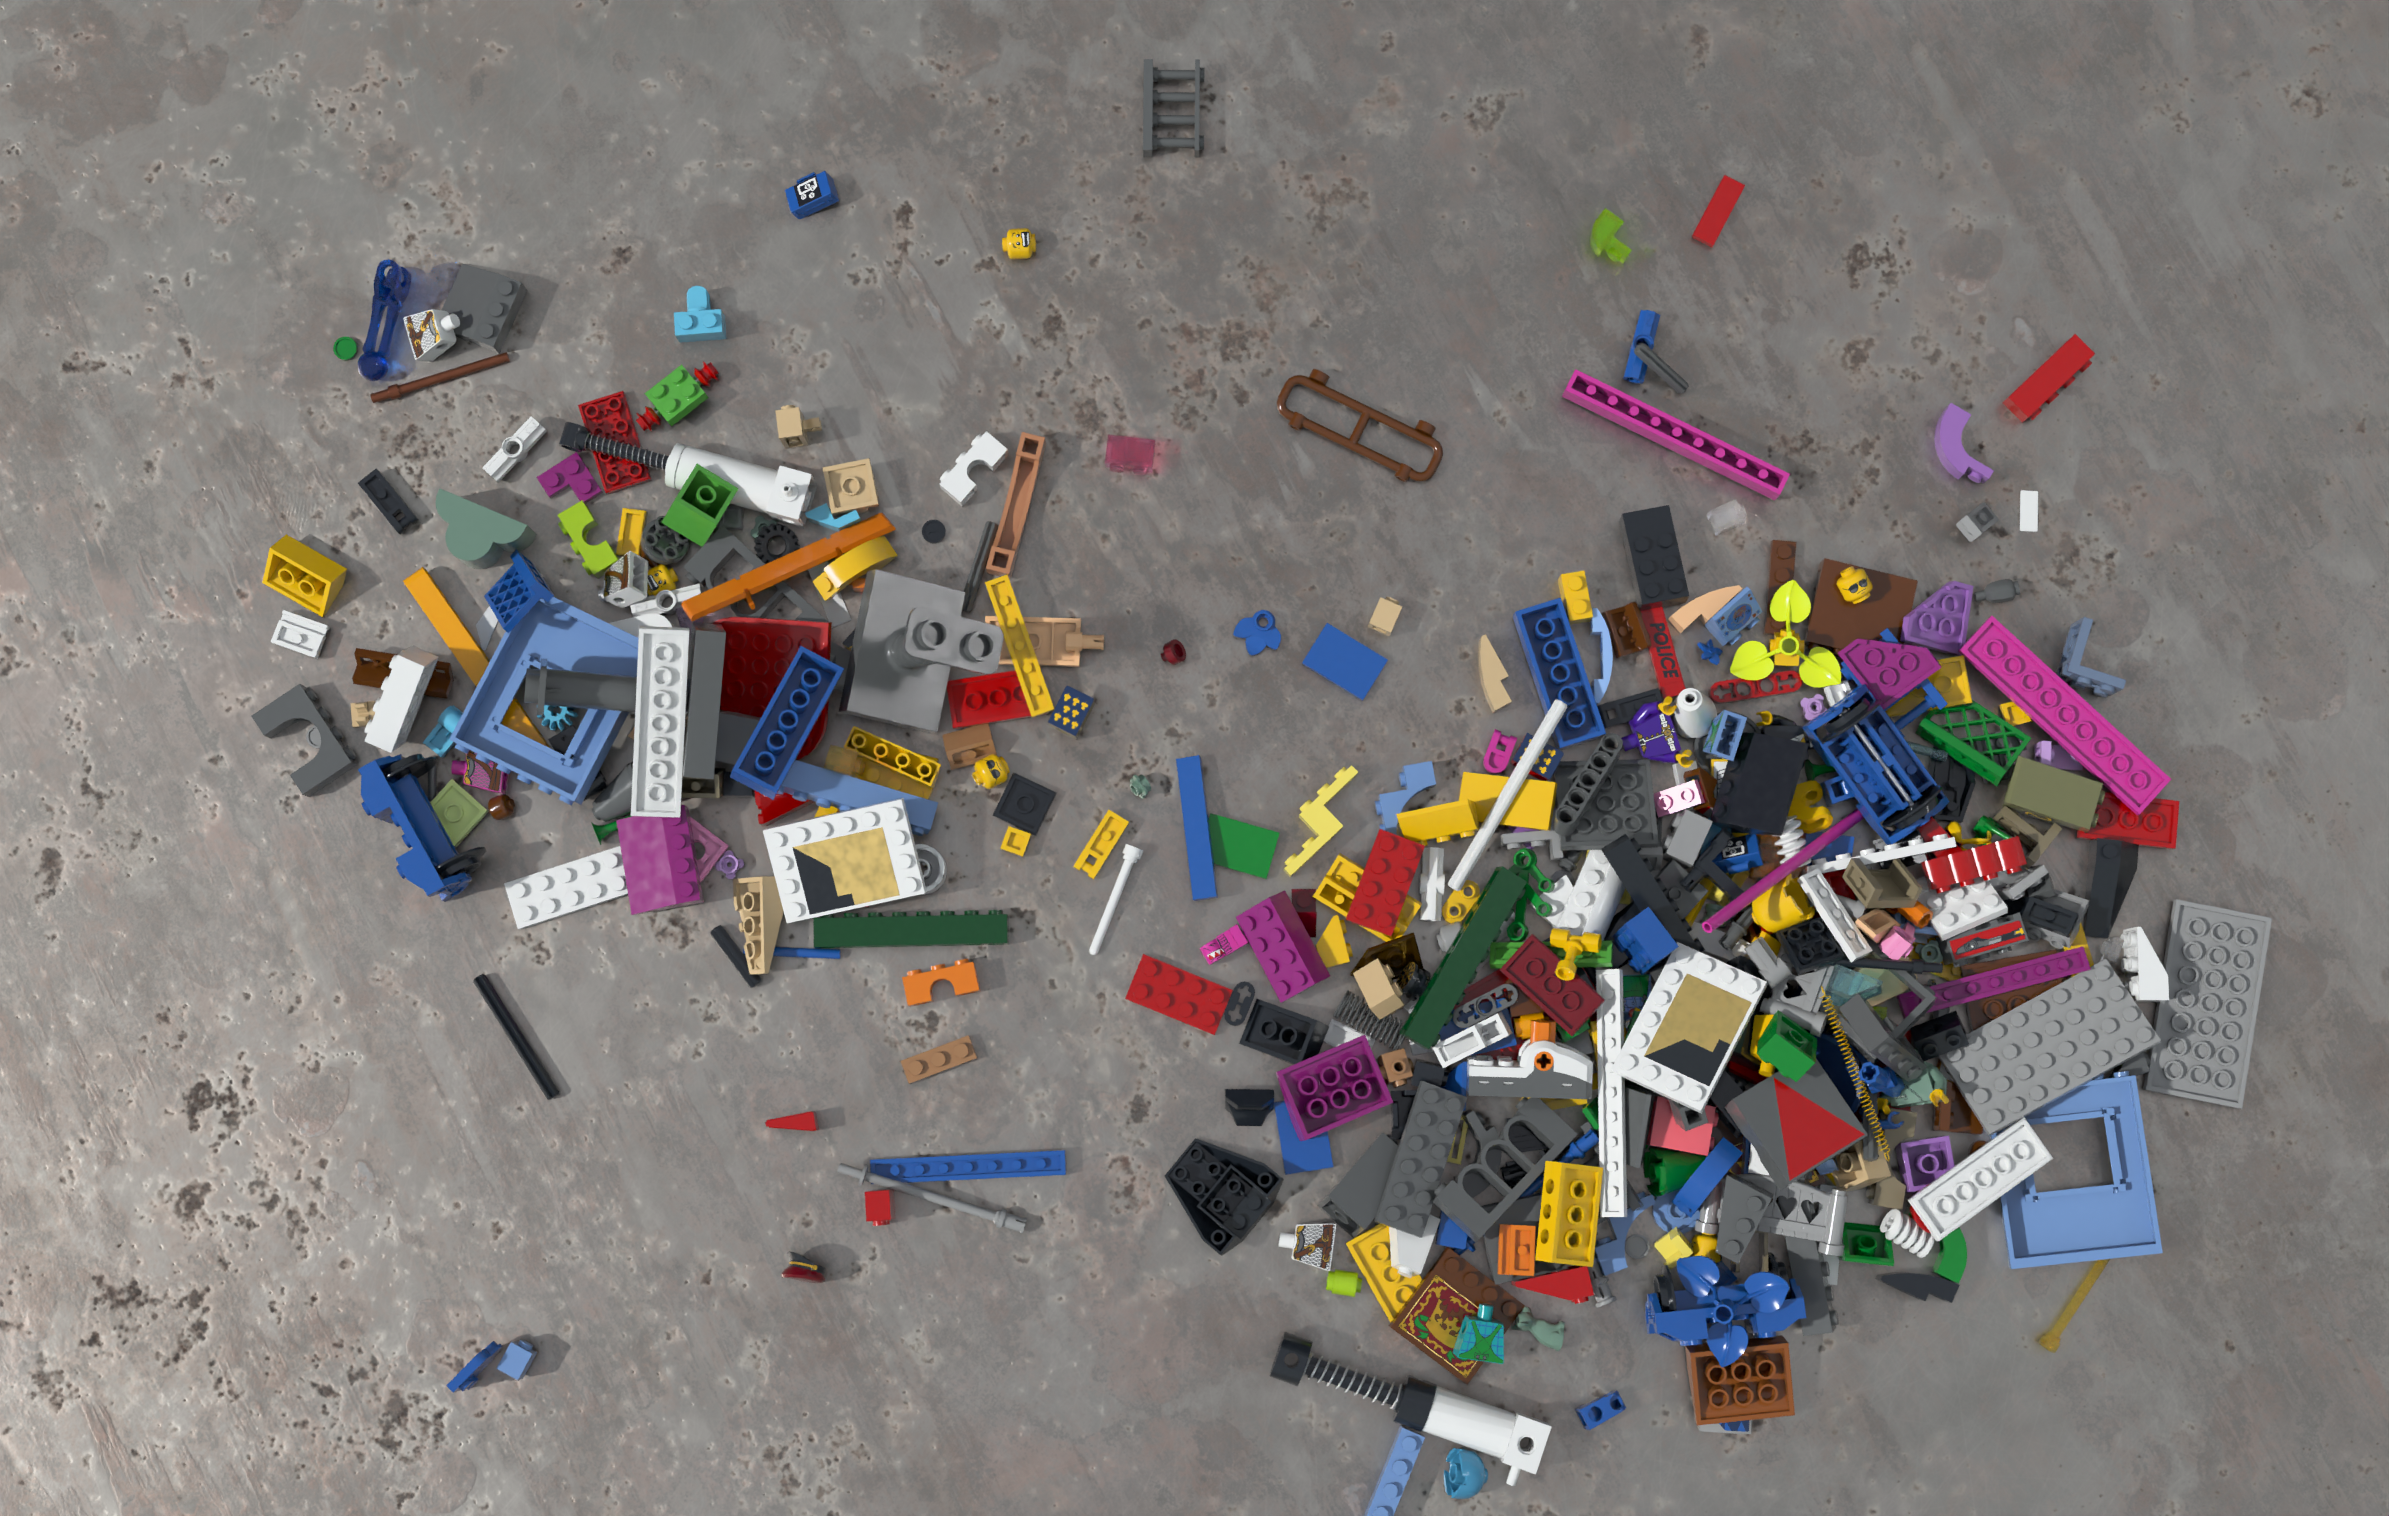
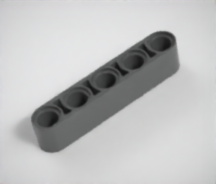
(1584, 793)

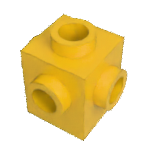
(1781, 659)

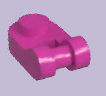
(1495, 759)

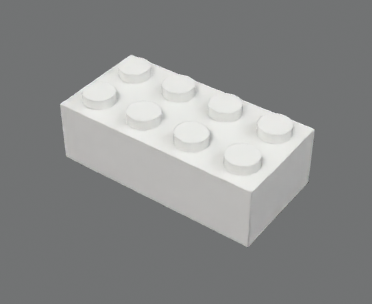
(400, 698)

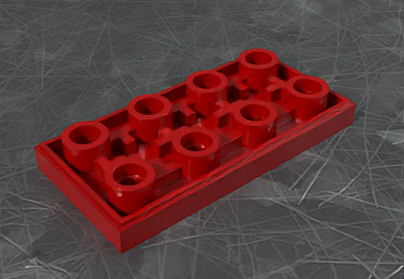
(613, 419)

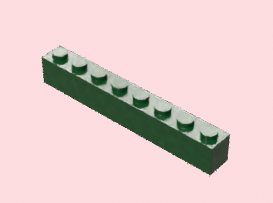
(911, 931)
(1463, 958)

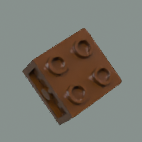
(1956, 1114)

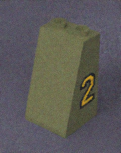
(2053, 795)

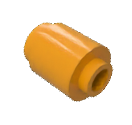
(1523, 1022)

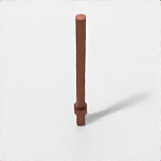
(395, 391)

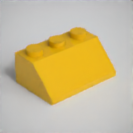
(303, 575)
(1440, 822)

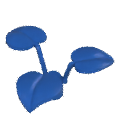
(1724, 1339)

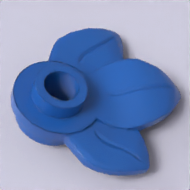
(1256, 635)

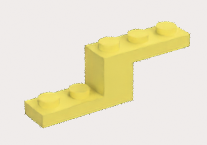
(1319, 820)

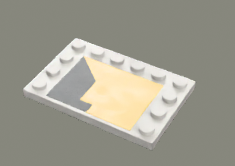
(845, 860)
(1689, 1027)

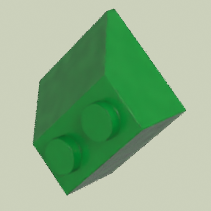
(1787, 1047)

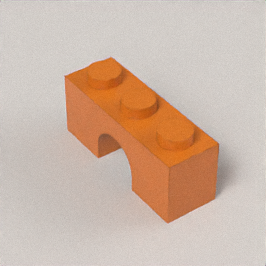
(919, 985)

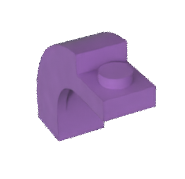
(1950, 447)

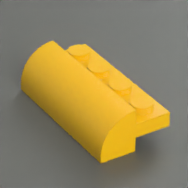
(1341, 885)

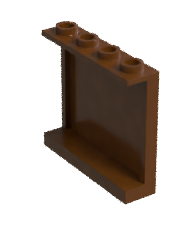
(1838, 623)

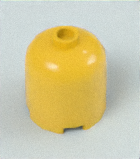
(1782, 906)

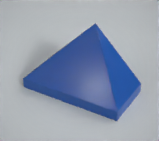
(1458, 1080)

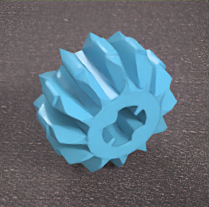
(559, 720)

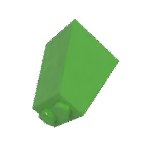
(699, 505)

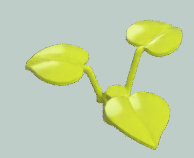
(1753, 661)

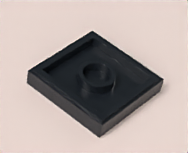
(1024, 804)

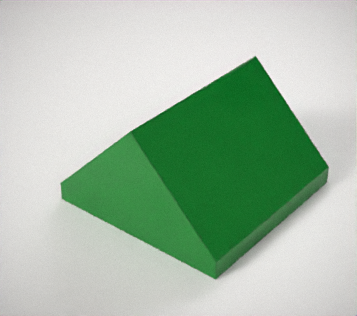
(1866, 1245)

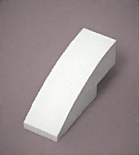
(1472, 1039)

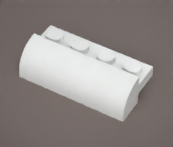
(1593, 897)

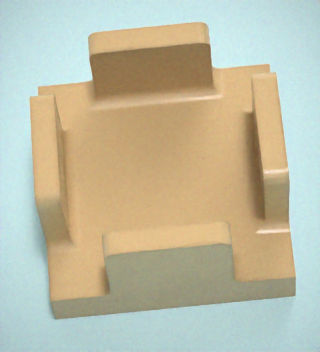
(851, 487)

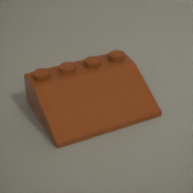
(1747, 1389)

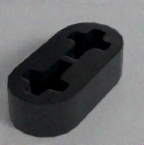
(1245, 1006)

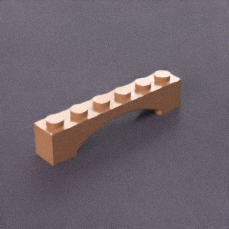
(1017, 505)

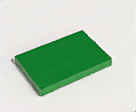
(1242, 846)

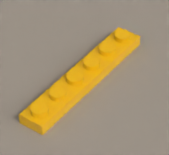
(1019, 646)

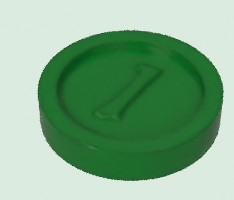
(345, 348)

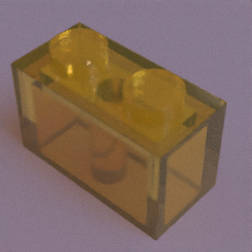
(844, 761)

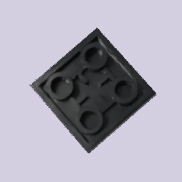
(1810, 945)

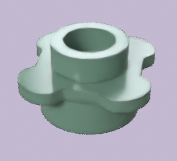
(760, 523)
(1140, 785)
(1932, 946)

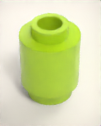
(1343, 1282)

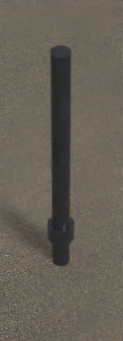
(1916, 966)

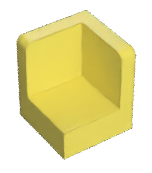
(1674, 1246)

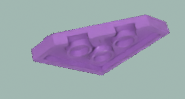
(1941, 619)

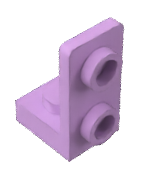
(2055, 756)

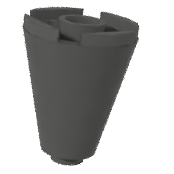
(616, 797)

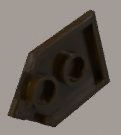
(1395, 953)

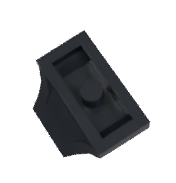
(1249, 1106)

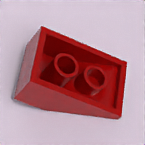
(1567, 1284)

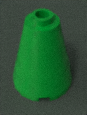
(1669, 1169)

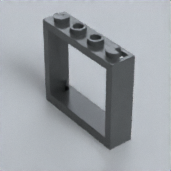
(1910, 981)

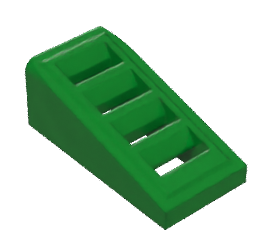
(1591, 1112)

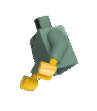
(1926, 1089)

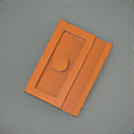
(1516, 1250)

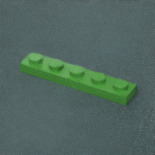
(1502, 951)

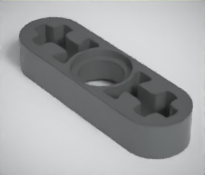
(1472, 1020)

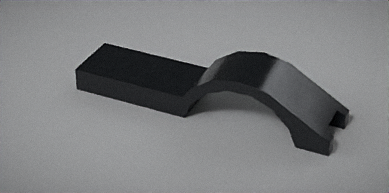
(2043, 914)

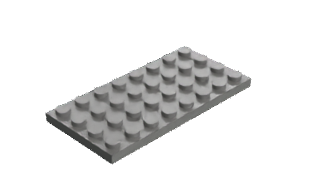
(2213, 1002)
(2049, 1047)

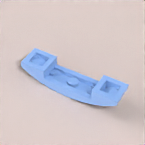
(1599, 628)

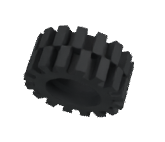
(767, 534)

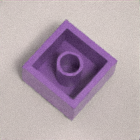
(1923, 1161)

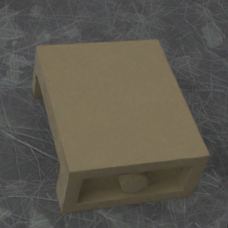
(1882, 887)

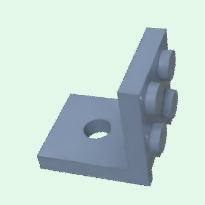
(2080, 676)

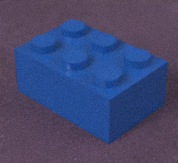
(1644, 941)

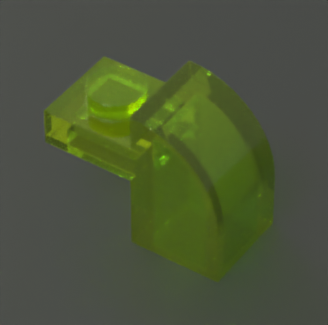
(1603, 237)

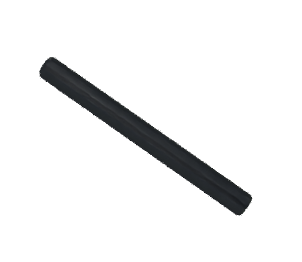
(516, 1037)

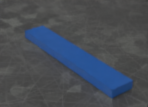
(1197, 828)

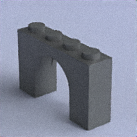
(332, 758)
(1880, 1041)

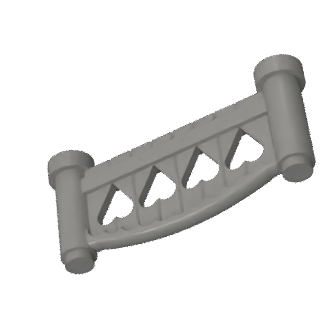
(1805, 1008)
(1825, 1227)

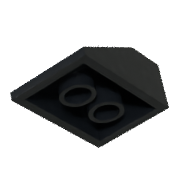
(1283, 1033)

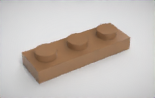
(938, 1059)

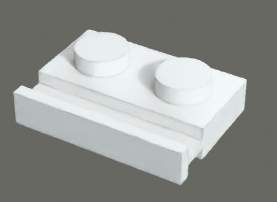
(300, 634)

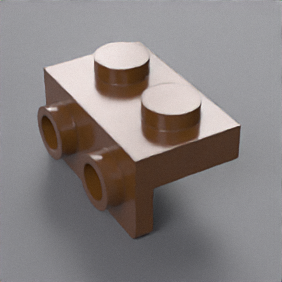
(1627, 630)

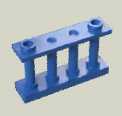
(1931, 700)

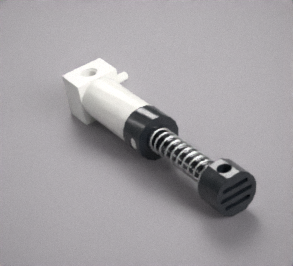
(1427, 1408)

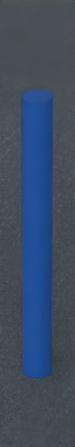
(806, 952)

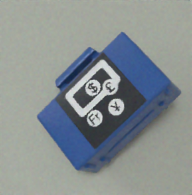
(811, 194)
(1739, 854)

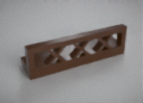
(373, 673)

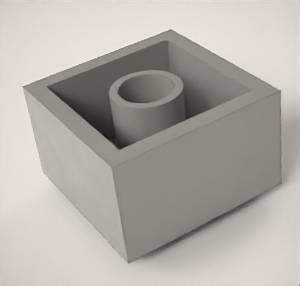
(1685, 838)

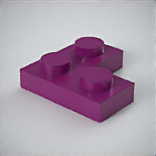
(571, 473)

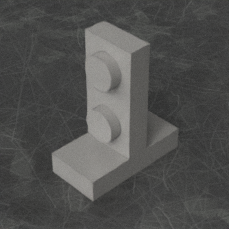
(1536, 838)

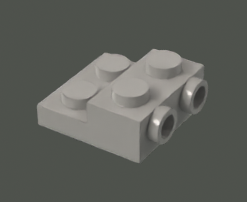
(2065, 901)

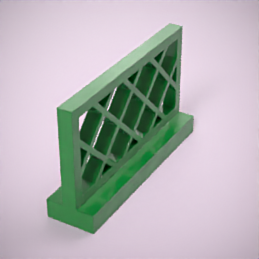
(1965, 753)

